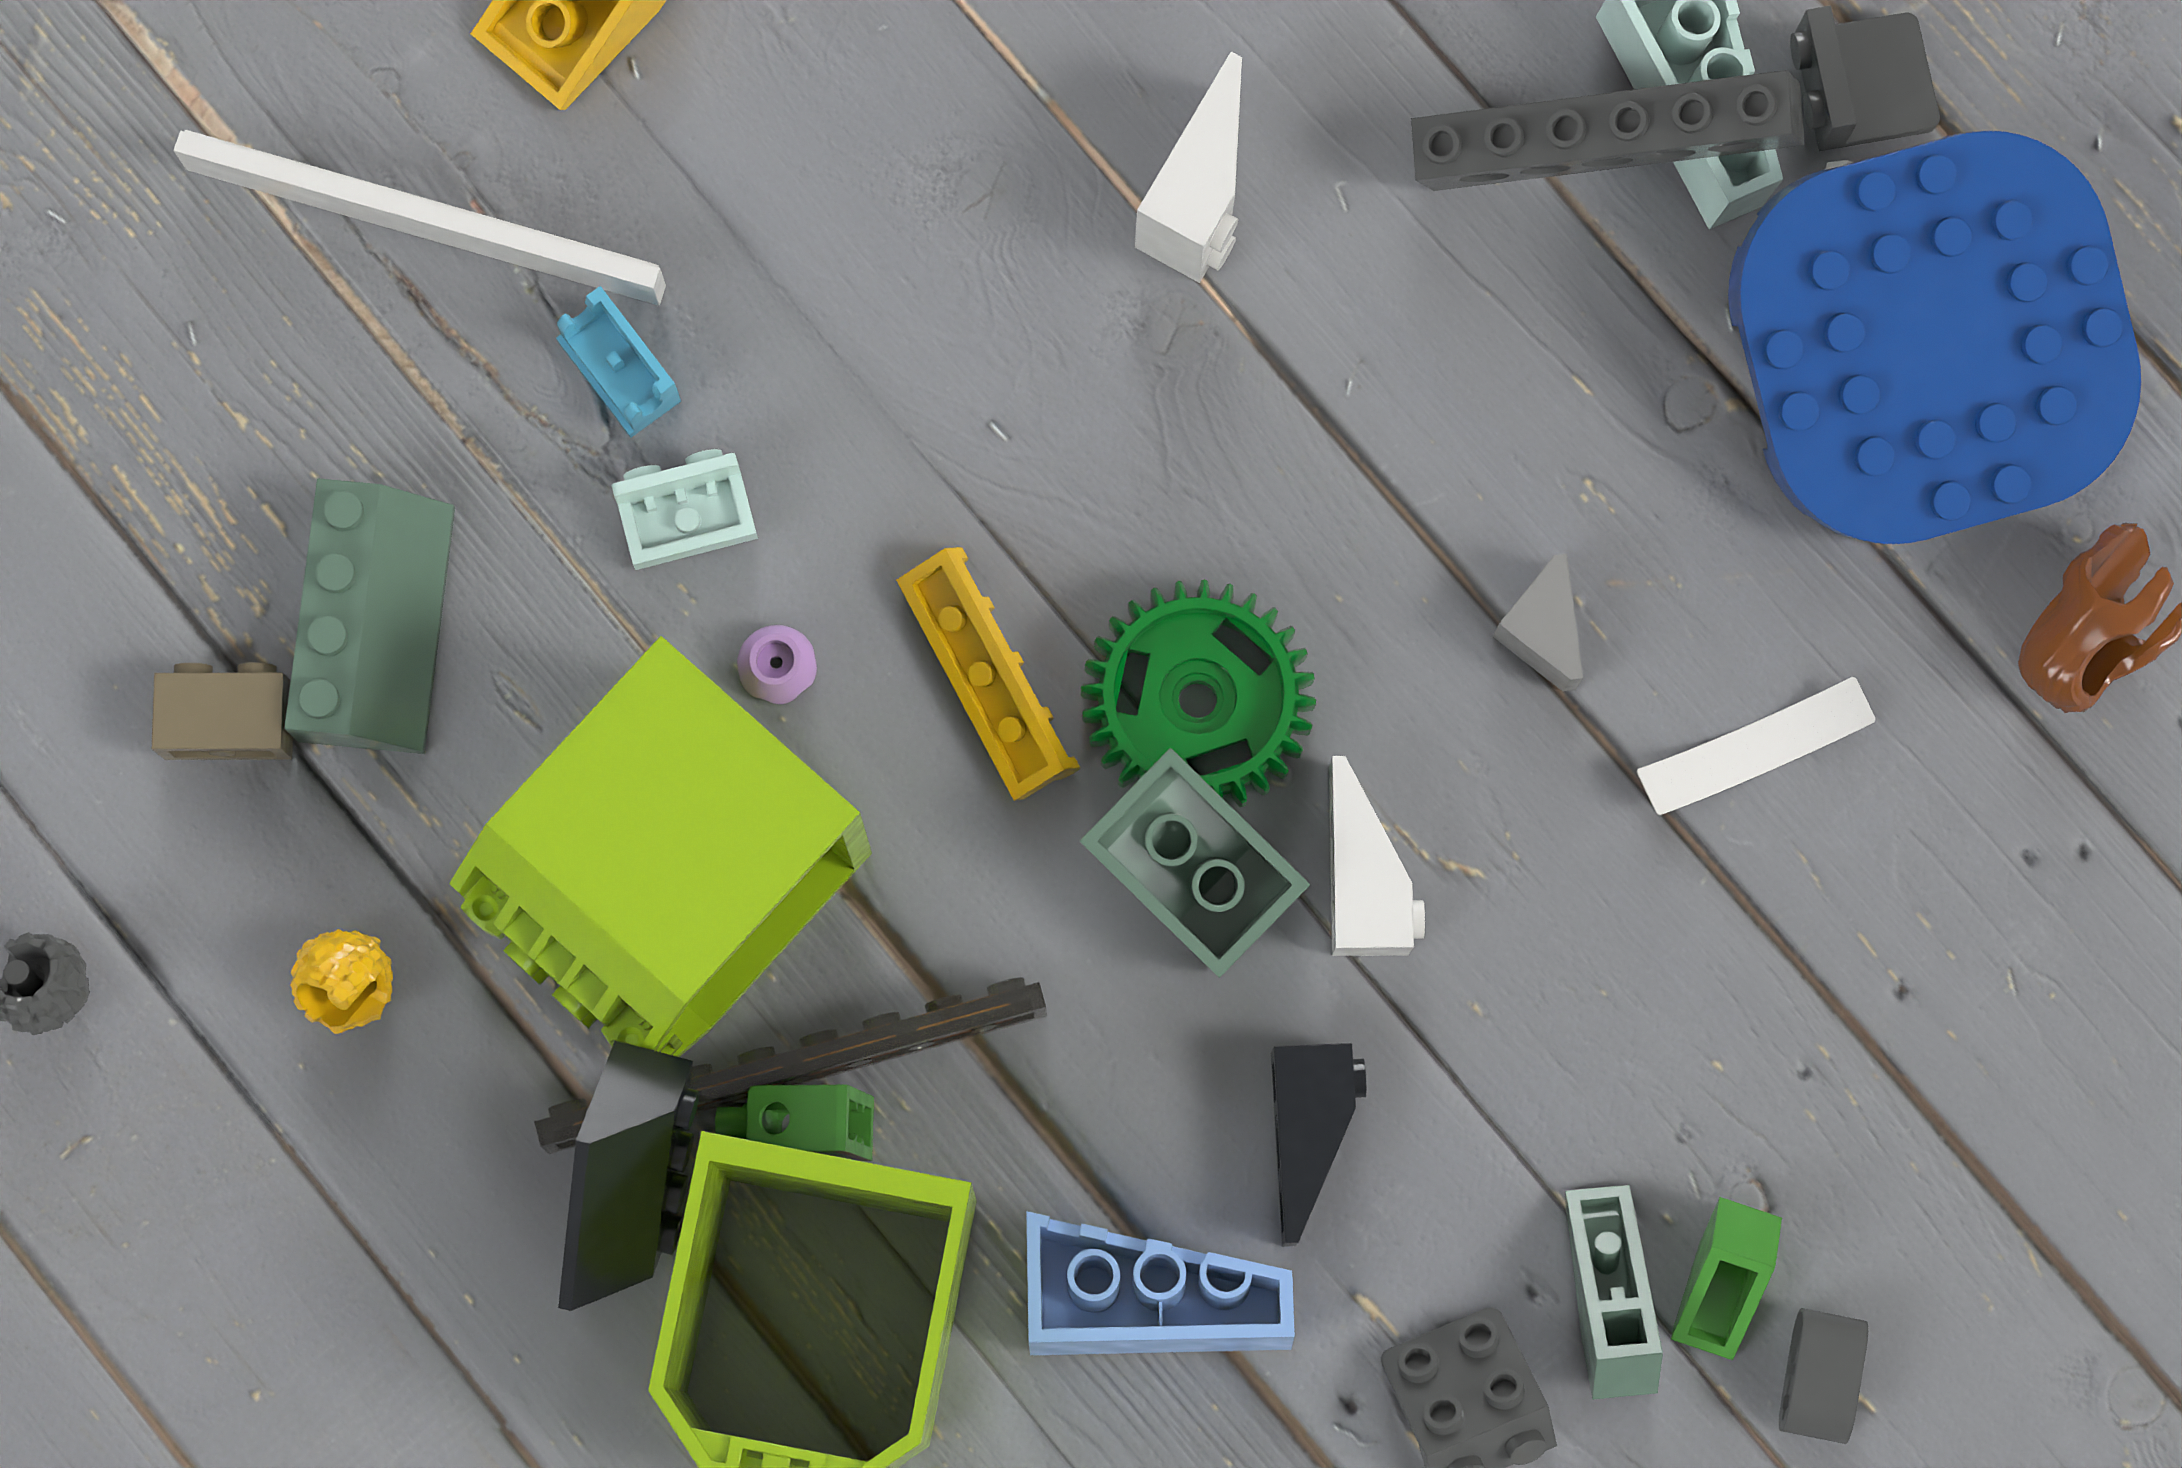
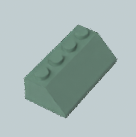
(369, 617)

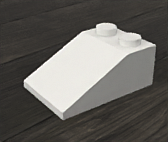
(1191, 202)

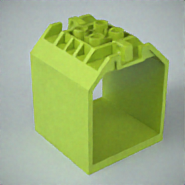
(660, 857)
(817, 1175)

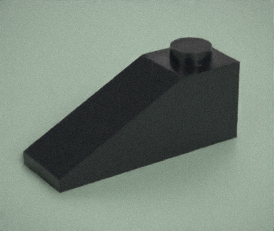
(1311, 1114)

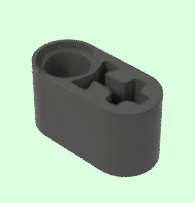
(1823, 1376)

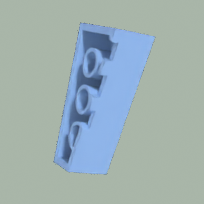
(1145, 1296)

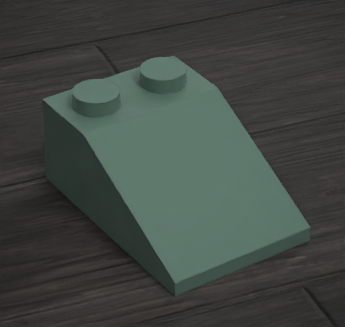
(1194, 862)

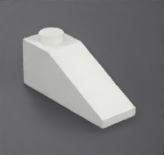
(1368, 883)

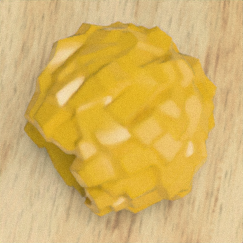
(342, 980)

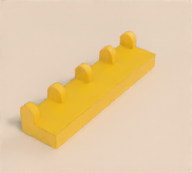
(986, 673)

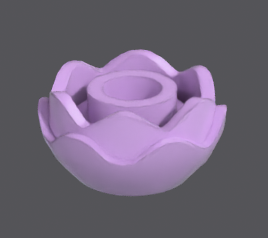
(782, 683)

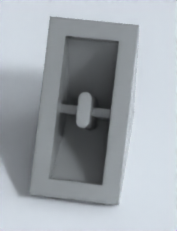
(1544, 627)

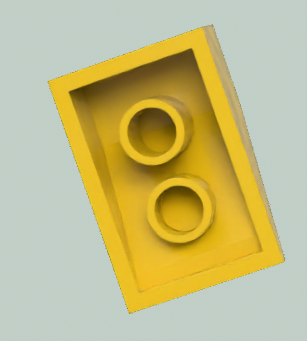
(561, 42)

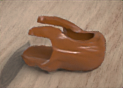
(2089, 630)

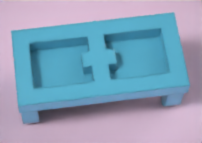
(617, 363)

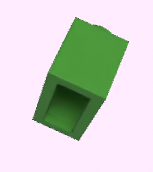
(1727, 1278)

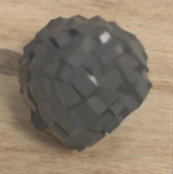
(42, 983)

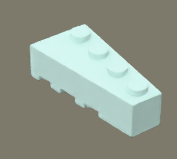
(1685, 44)

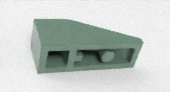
(1613, 1293)

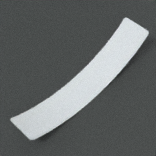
(1757, 747)

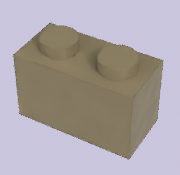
(221, 713)

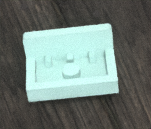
(684, 508)

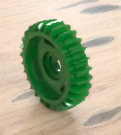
(1185, 653)

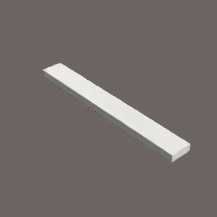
(420, 217)

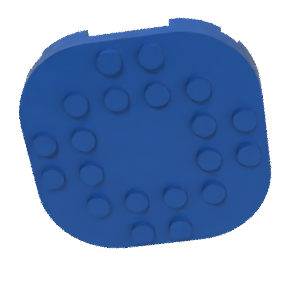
(1936, 337)

